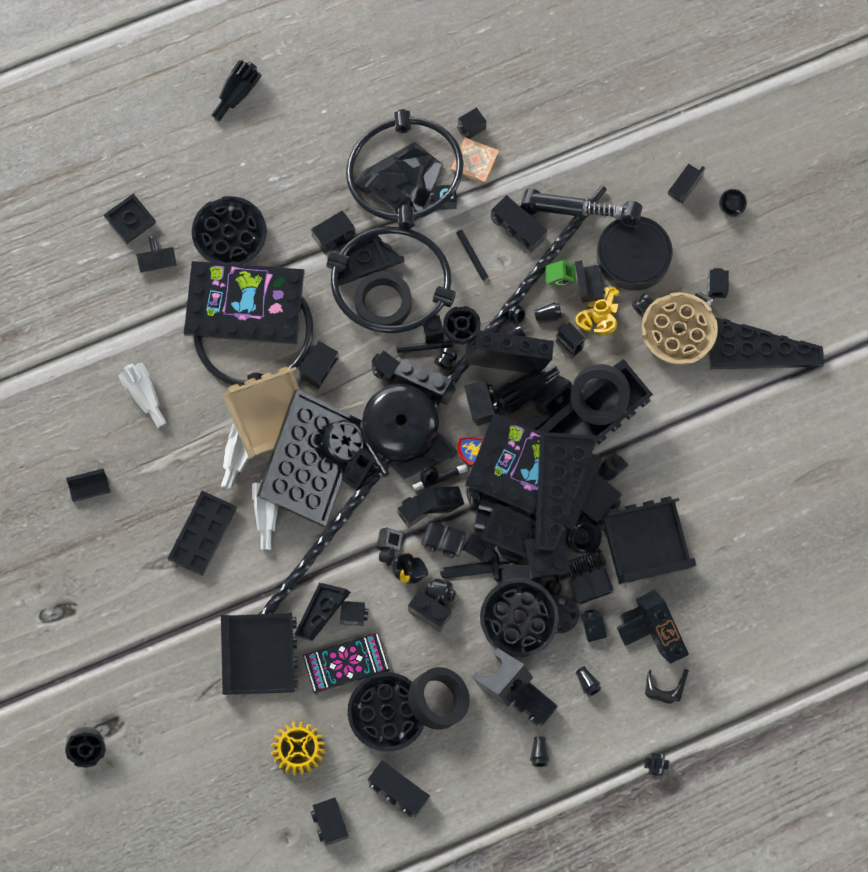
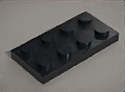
(202, 533)

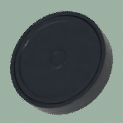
(634, 255)

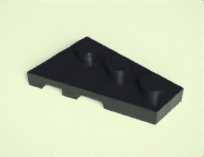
(435, 454)
(320, 610)

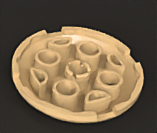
(682, 312)

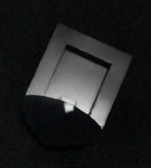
(612, 467)

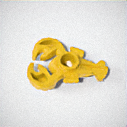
(600, 313)

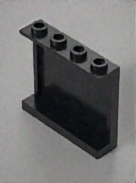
(509, 352)
(646, 540)
(258, 654)

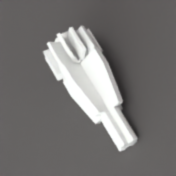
(142, 391)
(234, 458)
(266, 517)

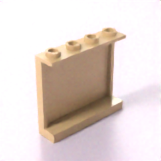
(261, 408)

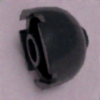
(461, 325)
(85, 747)

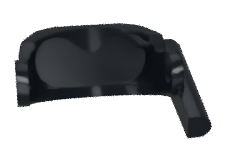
(665, 696)

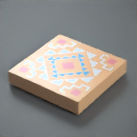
(477, 160)

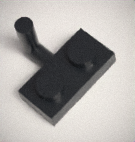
(156, 257)

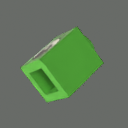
(560, 274)

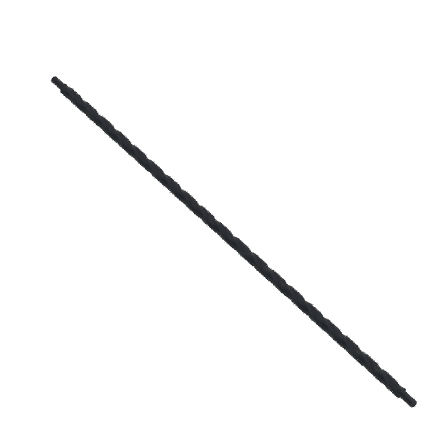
(364, 489)

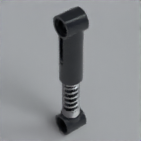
(535, 202)

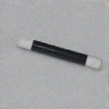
(443, 476)

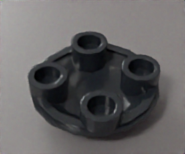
(568, 613)

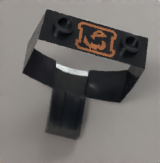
(658, 622)

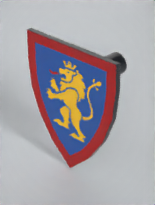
(468, 449)

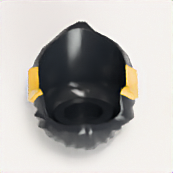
(408, 568)

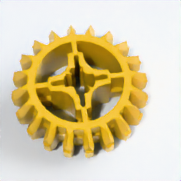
(285, 736)

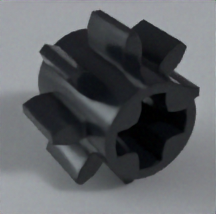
(656, 764)

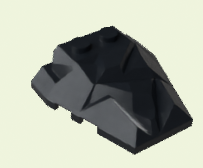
(402, 178)

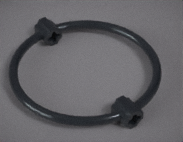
(406, 214)
(339, 263)
(296, 363)

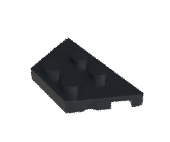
(367, 258)

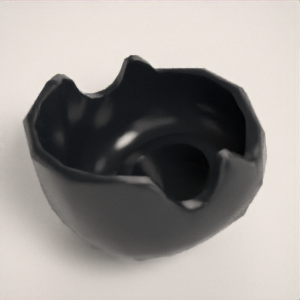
(732, 202)

